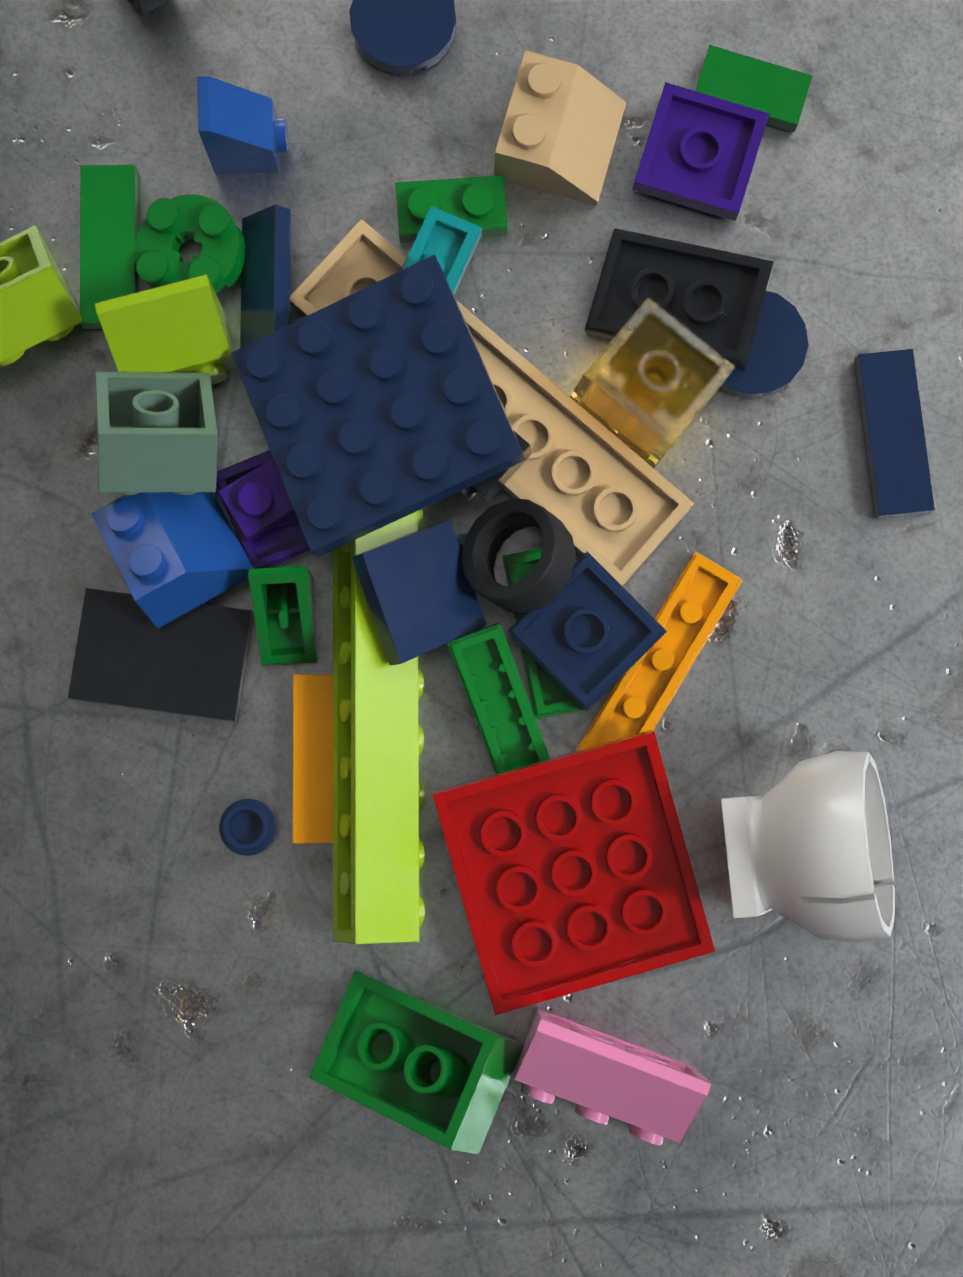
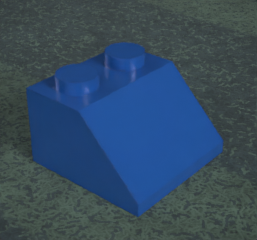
(172, 550)

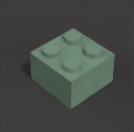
(155, 433)

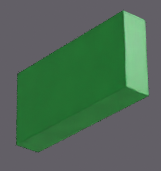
(755, 85)

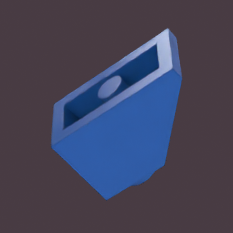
(239, 128)

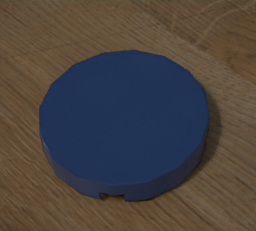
(403, 33)
(775, 353)

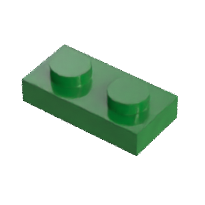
(471, 199)

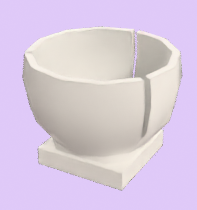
(815, 849)

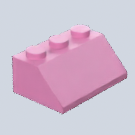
(609, 1078)

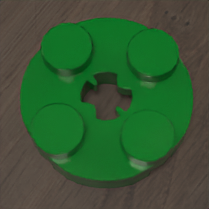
(182, 219)

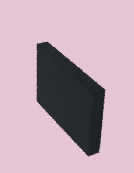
(703, 288)
(180, 668)

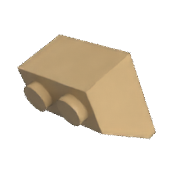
(558, 129)

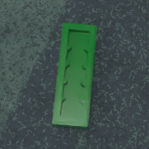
(498, 699)

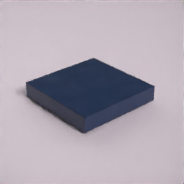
(418, 592)
(588, 632)

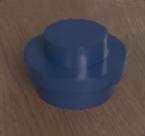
(247, 827)

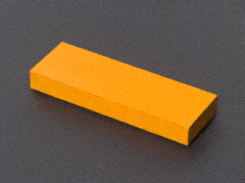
(313, 758)

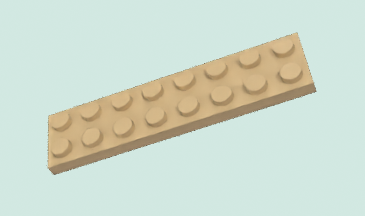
(576, 466)

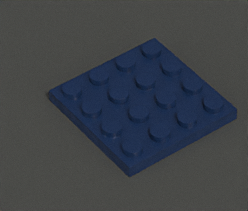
(377, 406)

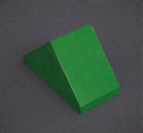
(284, 614)

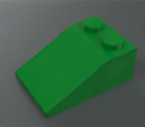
(416, 1063)

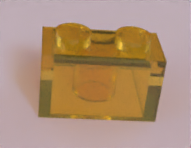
(651, 382)

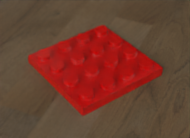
(573, 872)

